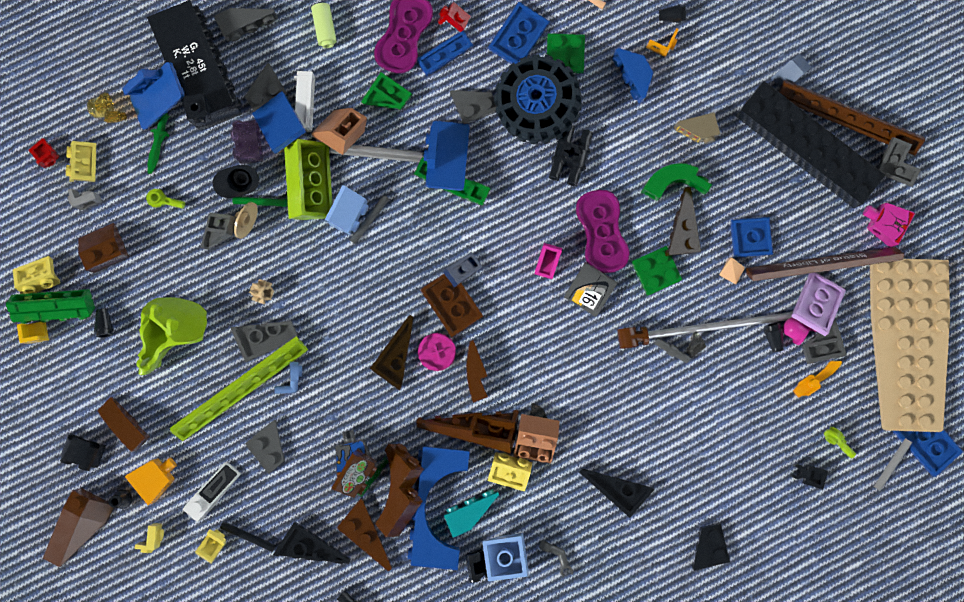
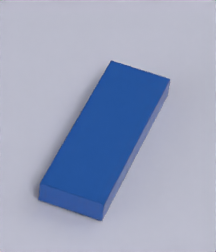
(444, 53)

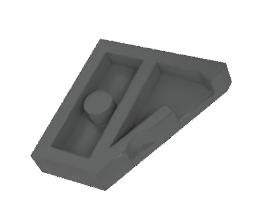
(264, 88)

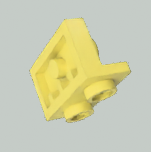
(82, 161)
(35, 276)
(510, 471)

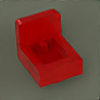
(455, 16)
(44, 153)

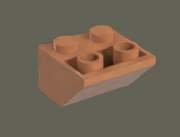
(341, 129)
(536, 438)

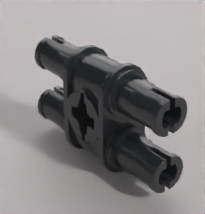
(577, 162)

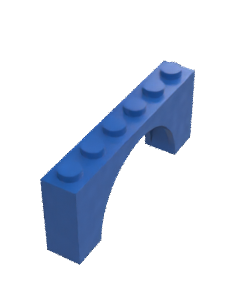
(427, 547)

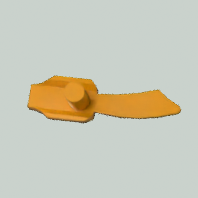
(811, 384)

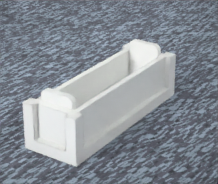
(305, 98)

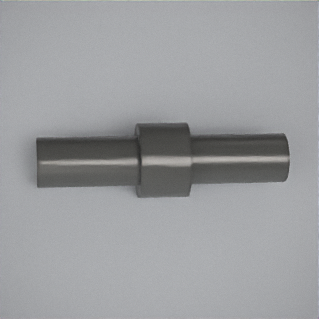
(672, 350)

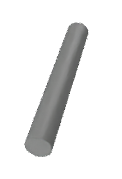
(892, 464)

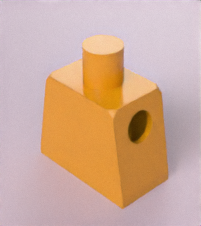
(152, 479)

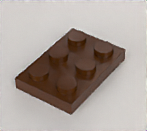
(451, 304)

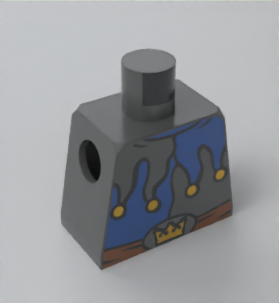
(345, 449)

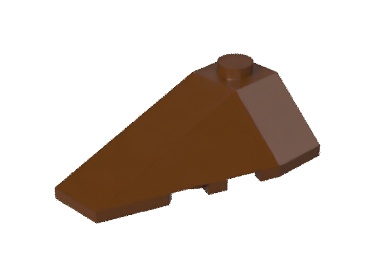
(77, 523)

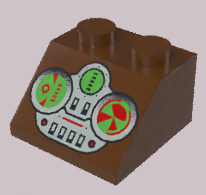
(354, 474)

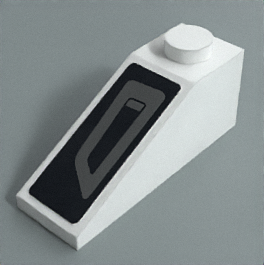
(211, 492)

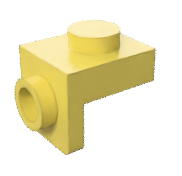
(154, 536)
(211, 545)

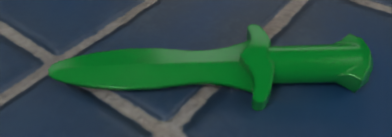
(159, 135)

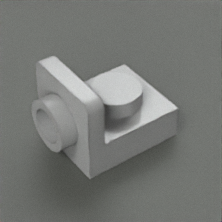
(84, 201)

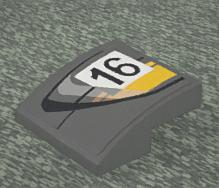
(590, 289)

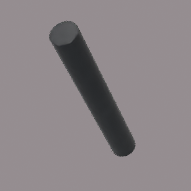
(247, 536)

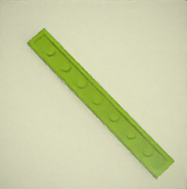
(239, 389)

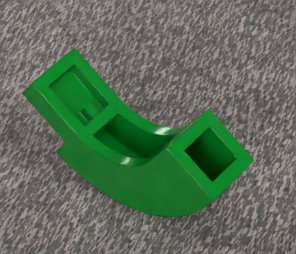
(675, 174)

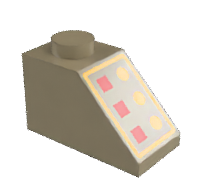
(699, 128)

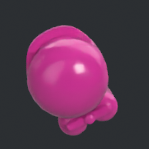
(796, 330)

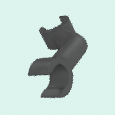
(547, 547)

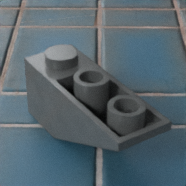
(240, 21)

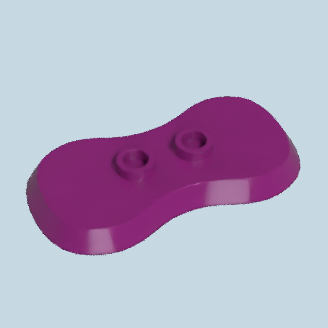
(399, 45)
(599, 216)

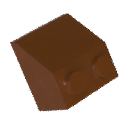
(101, 248)

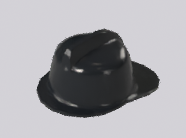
(235, 181)

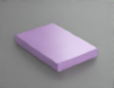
(818, 303)

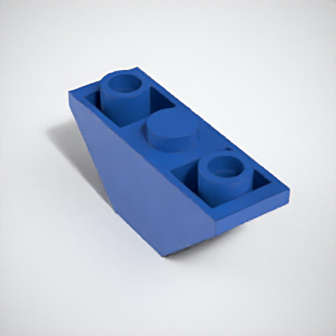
(635, 72)

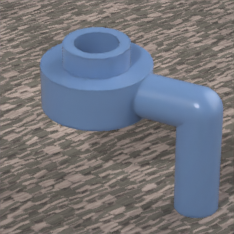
(295, 373)

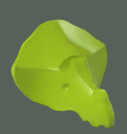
(165, 325)

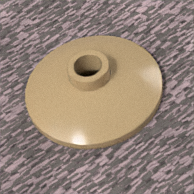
(245, 220)

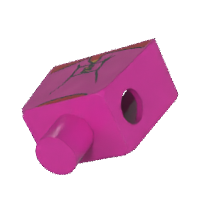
(888, 222)

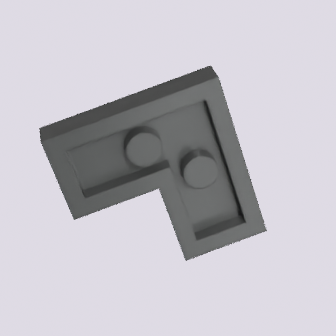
(893, 163)

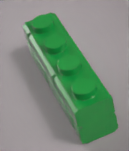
(50, 306)

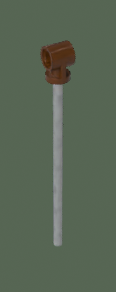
(630, 337)

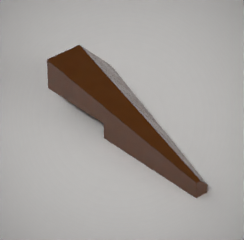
(492, 431)

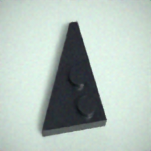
(623, 493)
(304, 544)

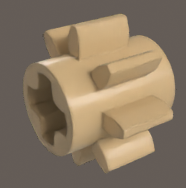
(261, 291)

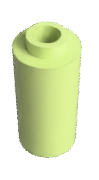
(324, 25)

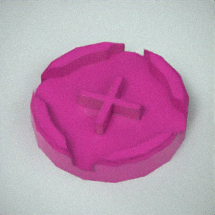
(436, 352)

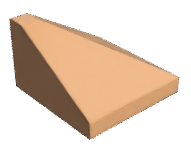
(732, 270)

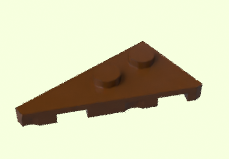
(360, 529)

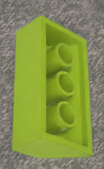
(308, 179)

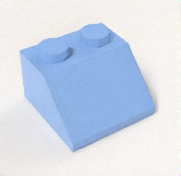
(347, 210)
(506, 557)

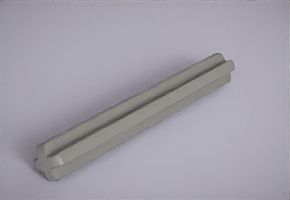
(382, 153)

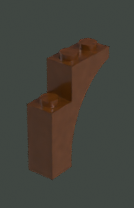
(402, 498)

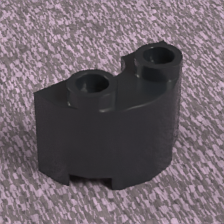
(82, 452)
(476, 565)

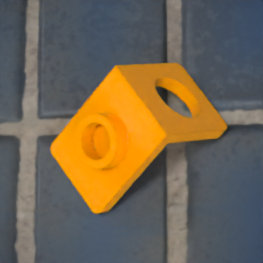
(663, 50)

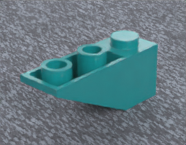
(466, 516)

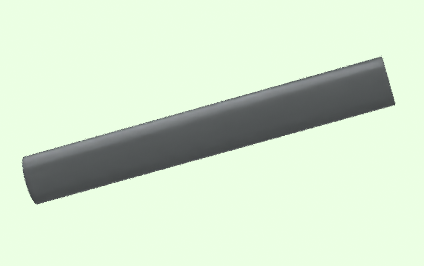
(369, 219)

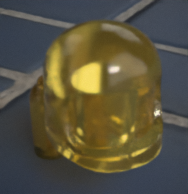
(103, 107)

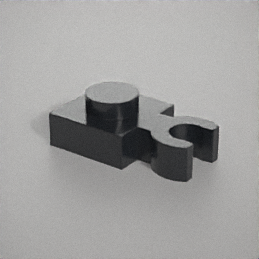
(811, 476)

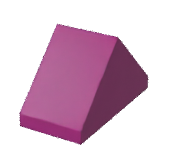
(548, 261)

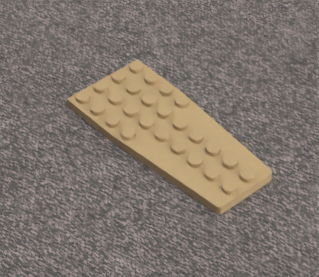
(911, 342)

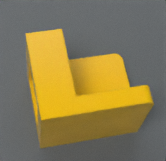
(32, 332)

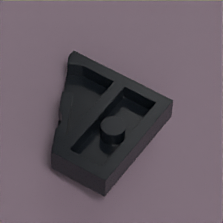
(711, 547)

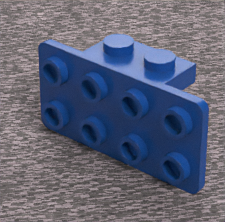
(154, 93)
(446, 155)

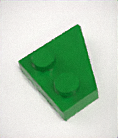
(386, 94)

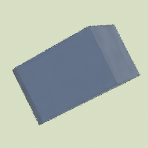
(792, 70)

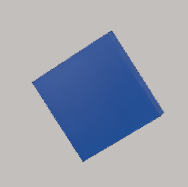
(751, 237)

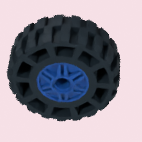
(538, 99)

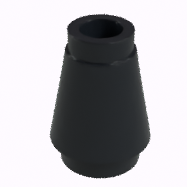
(673, 14)
(103, 325)
(774, 335)
(121, 499)

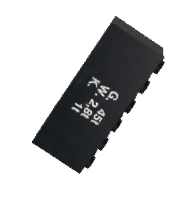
(190, 48)

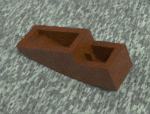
(475, 373)
(123, 425)

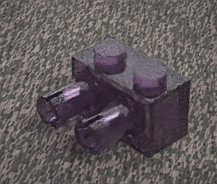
(247, 142)

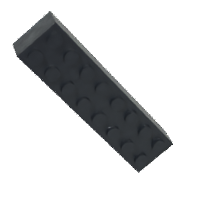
(810, 145)

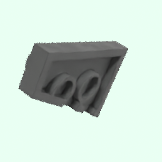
(262, 338)

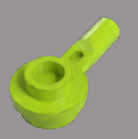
(157, 198)
(835, 437)

